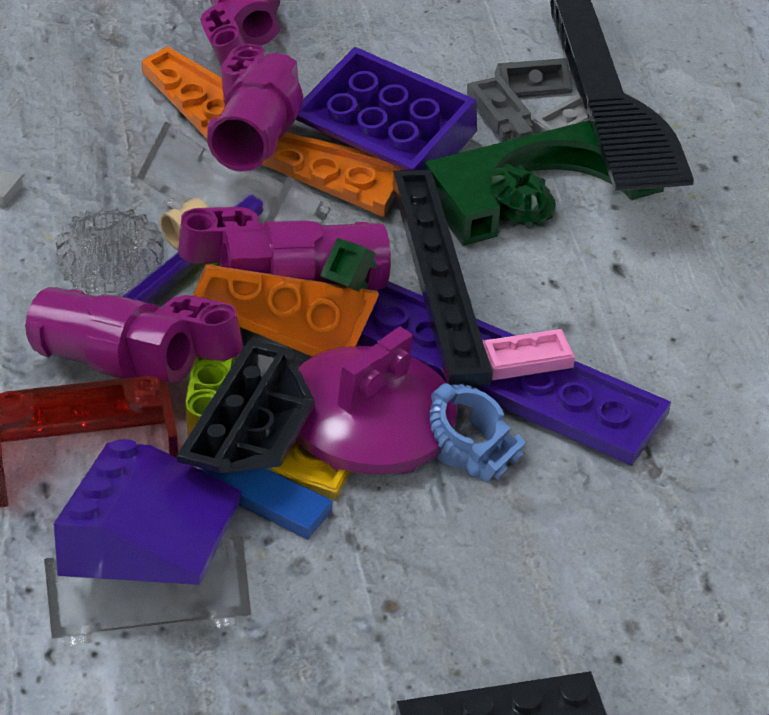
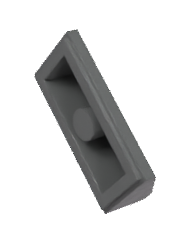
(536, 77)

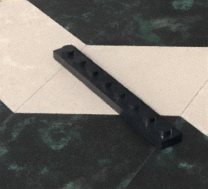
(441, 280)

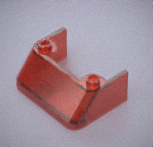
(85, 409)

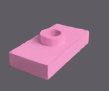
(528, 354)

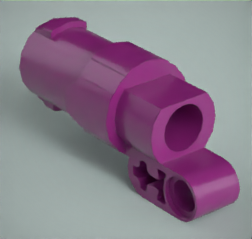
(239, 23)
(259, 107)
(276, 247)
(130, 335)

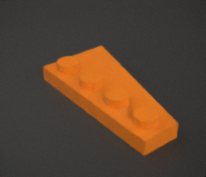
(289, 309)

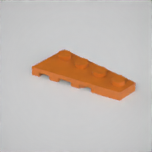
(187, 85)
(336, 170)

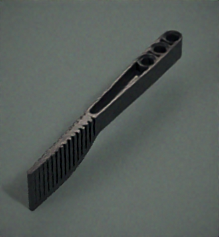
(631, 136)

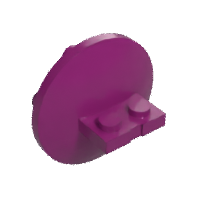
(372, 407)

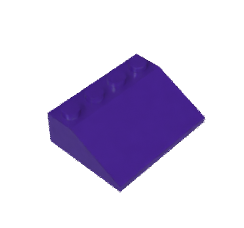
(389, 111)
(143, 518)

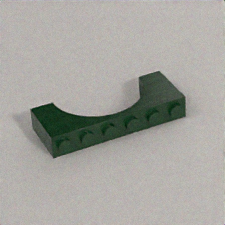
(465, 176)

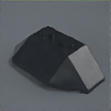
(251, 414)

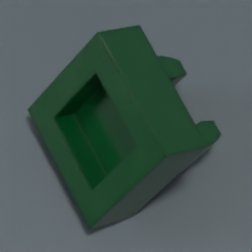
(349, 265)

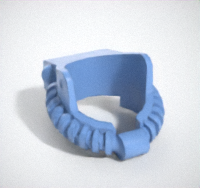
(480, 459)

